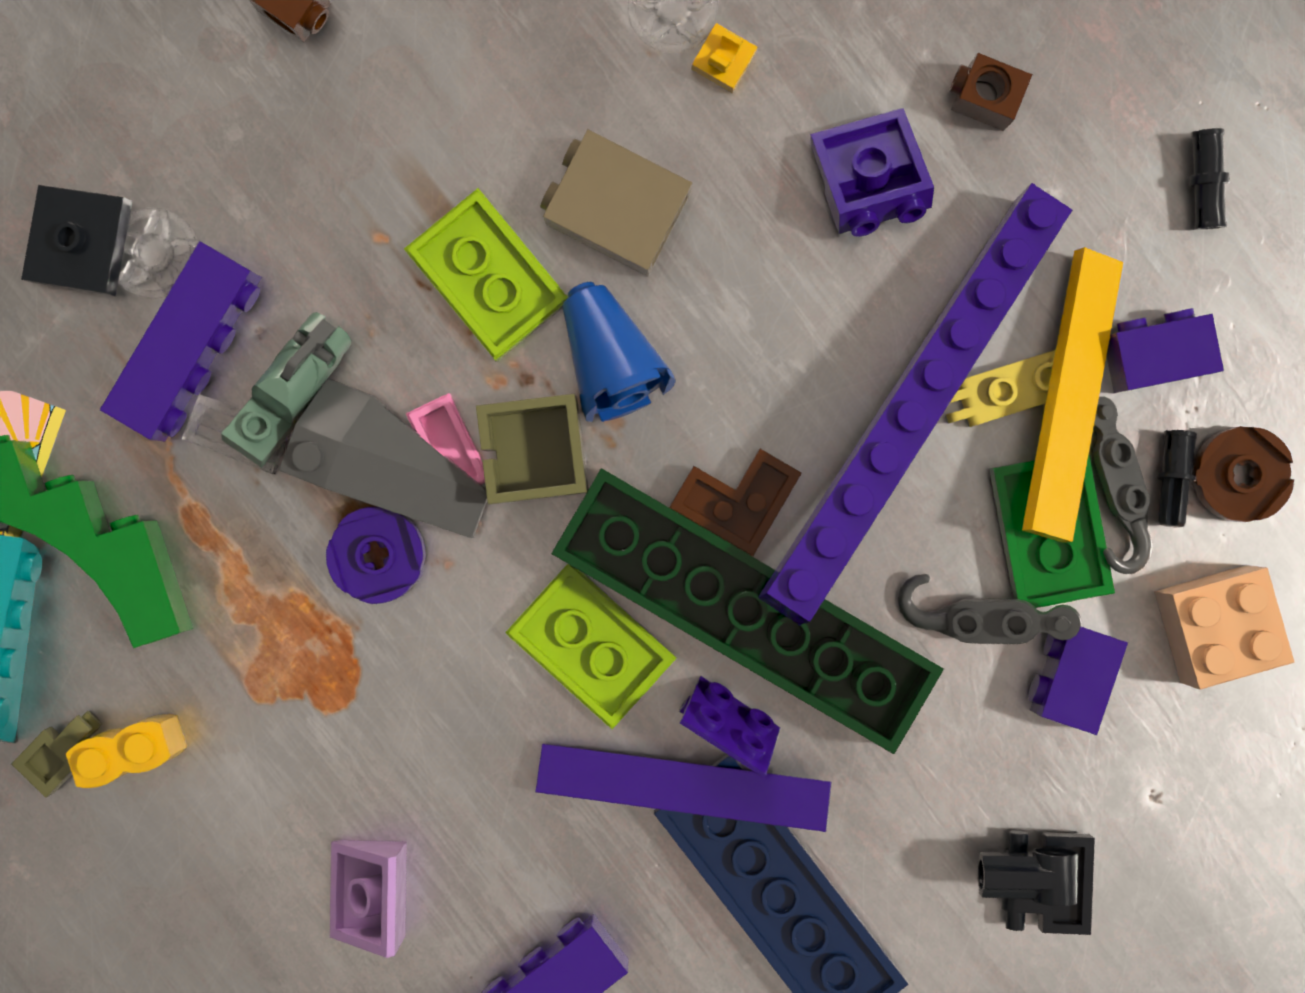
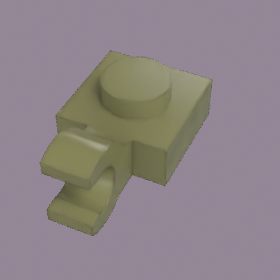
(45, 759)

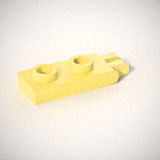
(1004, 390)

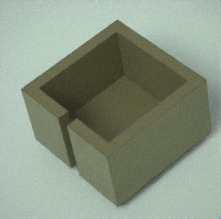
(535, 448)

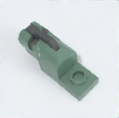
(287, 389)

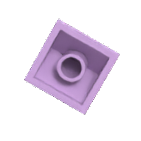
(369, 894)

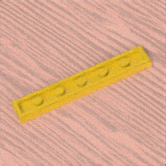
(1073, 396)

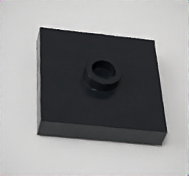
(77, 240)

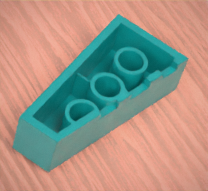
(18, 577)

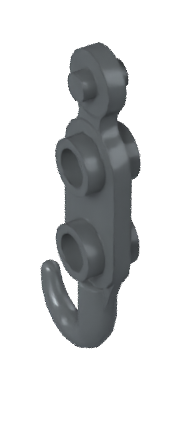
(1122, 487)
(989, 619)

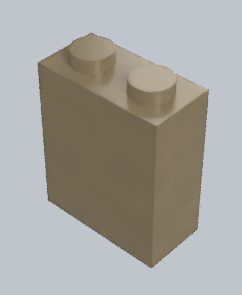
(615, 201)

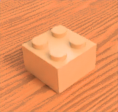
(1224, 626)

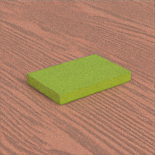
(487, 274)
(591, 645)

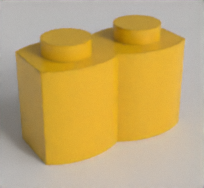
(126, 750)

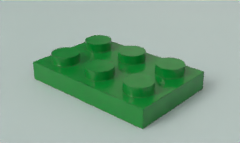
(1046, 569)

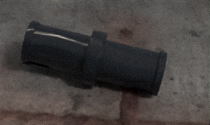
(1209, 179)

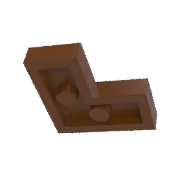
(742, 513)

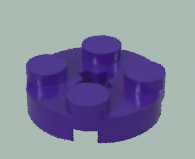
(363, 579)

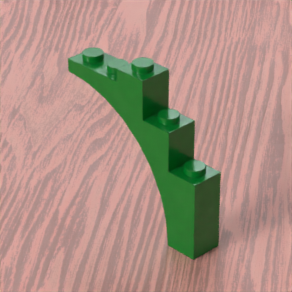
(125, 563)

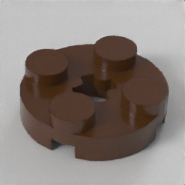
(1269, 472)

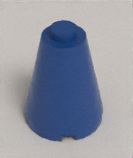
(610, 355)

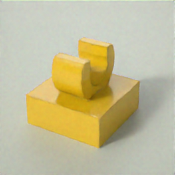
(724, 58)

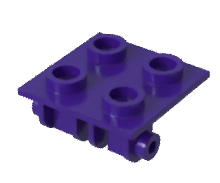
(730, 725)

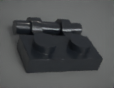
(1056, 919)

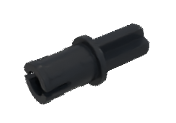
(1176, 476)

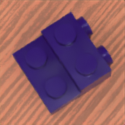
(873, 172)

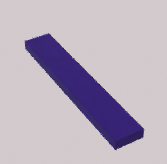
(684, 787)

